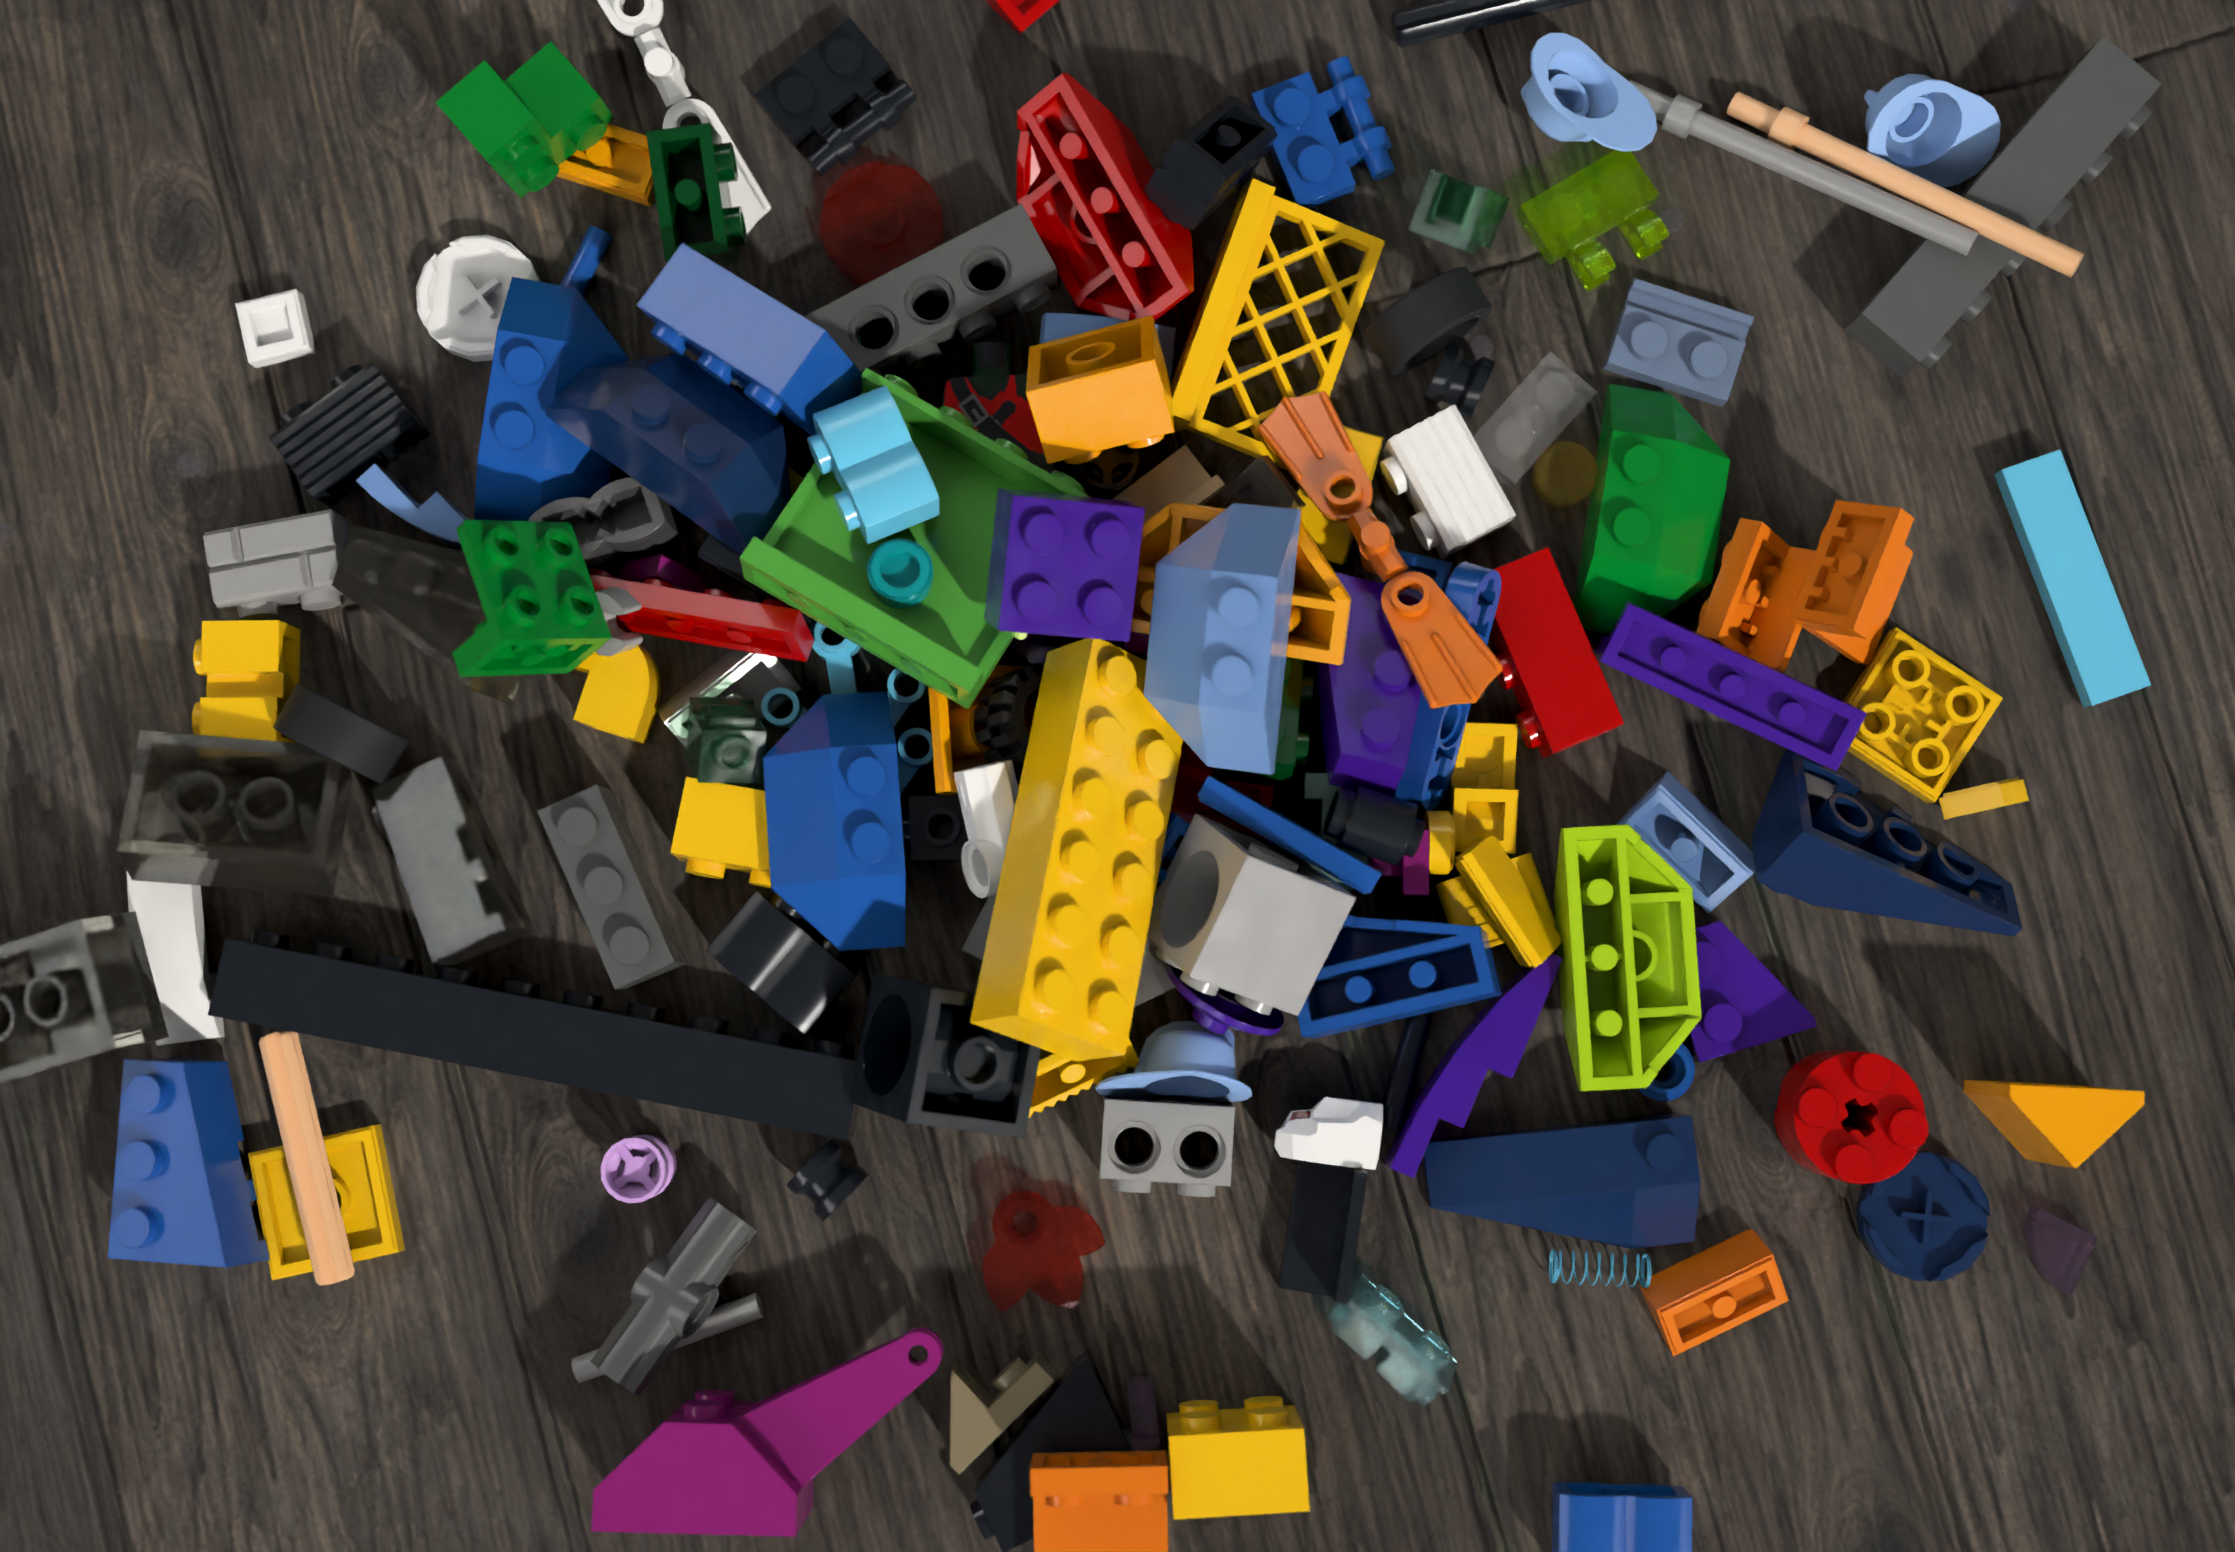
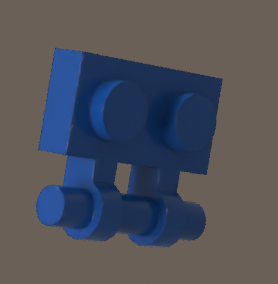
(1306, 146)

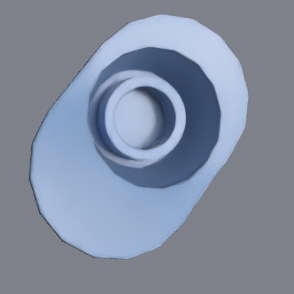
(1583, 98)
(1931, 128)
(1182, 1063)

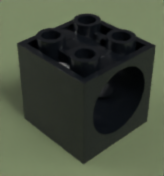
(937, 1068)

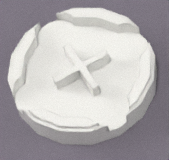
(466, 291)

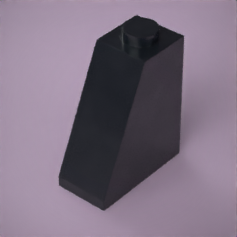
(1070, 1418)

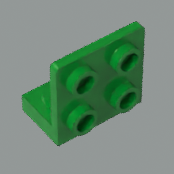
(533, 597)

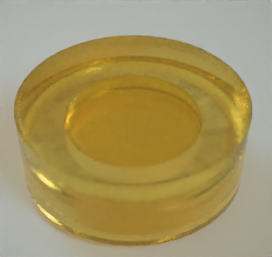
(1564, 474)

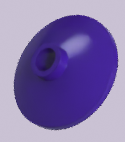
(1224, 1011)

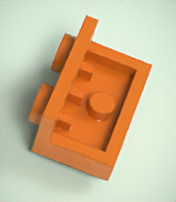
(1756, 595)

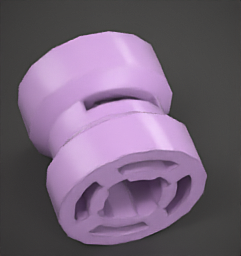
(628, 1175)

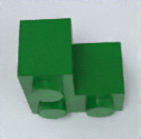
(528, 119)

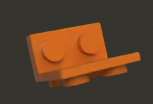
(1855, 577)
(1100, 1501)

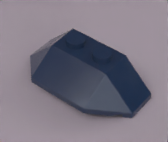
(684, 441)

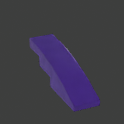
(1491, 1043)

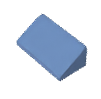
(1691, 841)

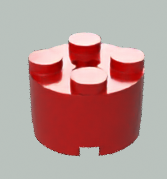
(1887, 1119)

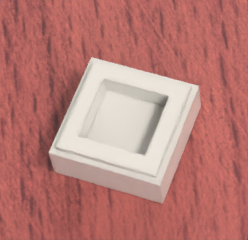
(275, 328)

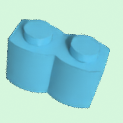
(874, 464)

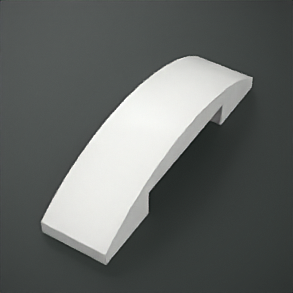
(177, 953)

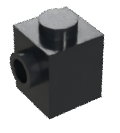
(934, 829)

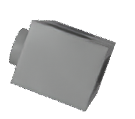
(1168, 1125)

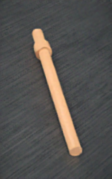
(1793, 131)

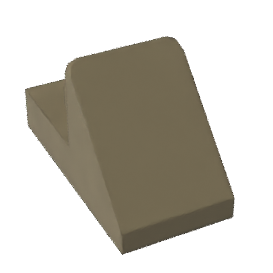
(979, 1418)

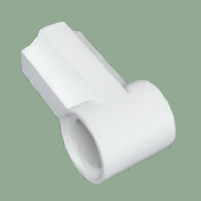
(987, 806)

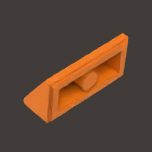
(1714, 1291)

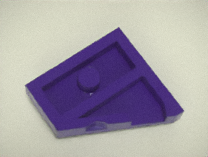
(1739, 998)

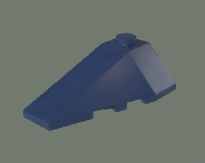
(1592, 1181)

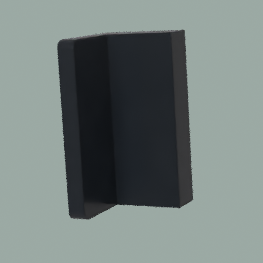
(1323, 1229)

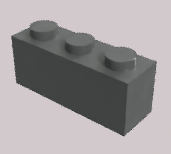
(612, 887)

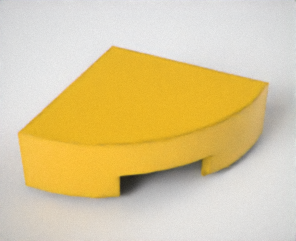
(1983, 797)

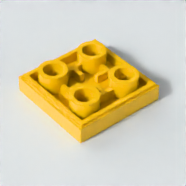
(1918, 715)

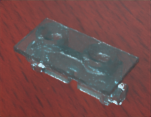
(1417, 1358)

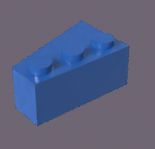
(1396, 972)
(180, 1168)

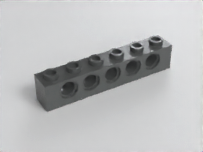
(946, 272)

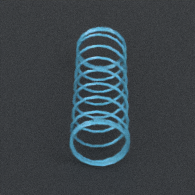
(1553, 1279)

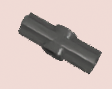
(673, 1297)

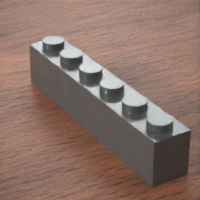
(2024, 182)

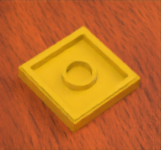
(363, 1193)

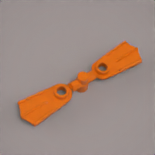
(1433, 635)

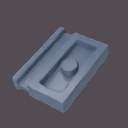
(1678, 342)

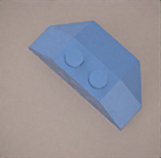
(1225, 635)

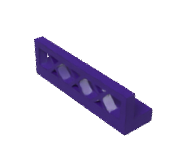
(1731, 685)

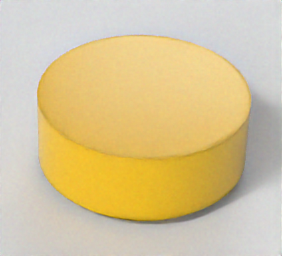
(1441, 841)

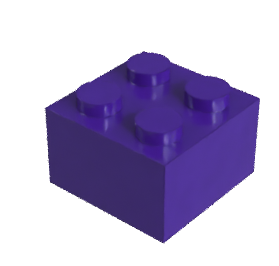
(1063, 565)

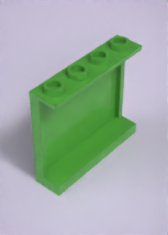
(823, 566)

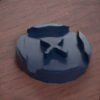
(1925, 1219)

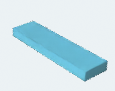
(2072, 579)

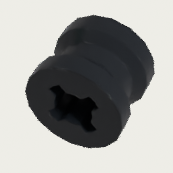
(1459, 380)
(1102, 484)
(827, 1179)

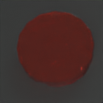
(879, 220)

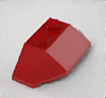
(1088, 202)

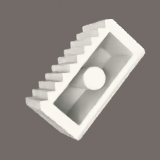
(1445, 483)

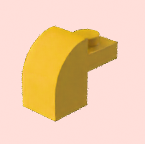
(620, 694)

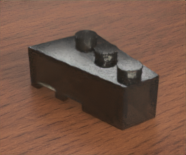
(450, 863)

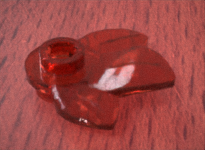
(1042, 1259)

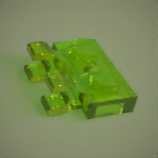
(1589, 204)

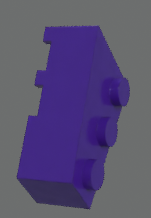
(1370, 698)

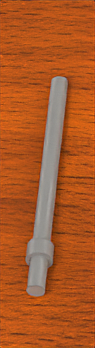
(1684, 117)

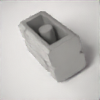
(276, 564)

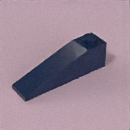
(1850, 855)

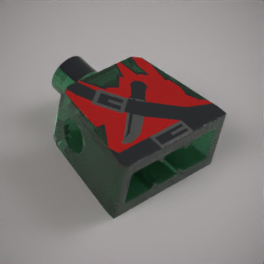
(997, 401)

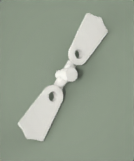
(669, 76)

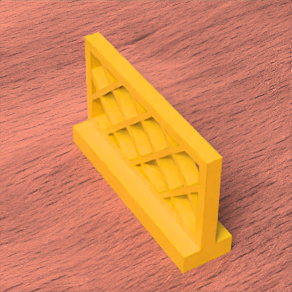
(1229, 293)

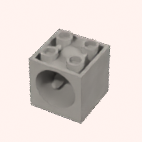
(1246, 917)

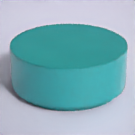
(900, 573)

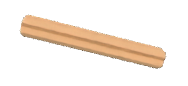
(306, 1157)

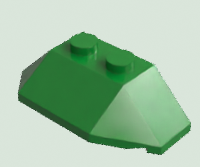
(1651, 509)

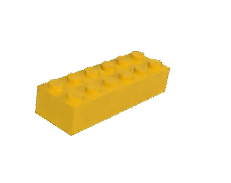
(1080, 858)

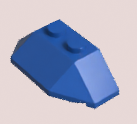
(539, 351)
(839, 821)

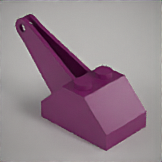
(753, 1465)

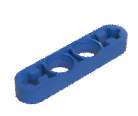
(1440, 730)

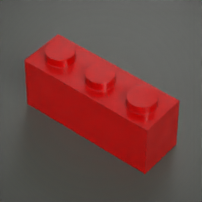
(1548, 659)

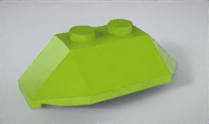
(1625, 957)

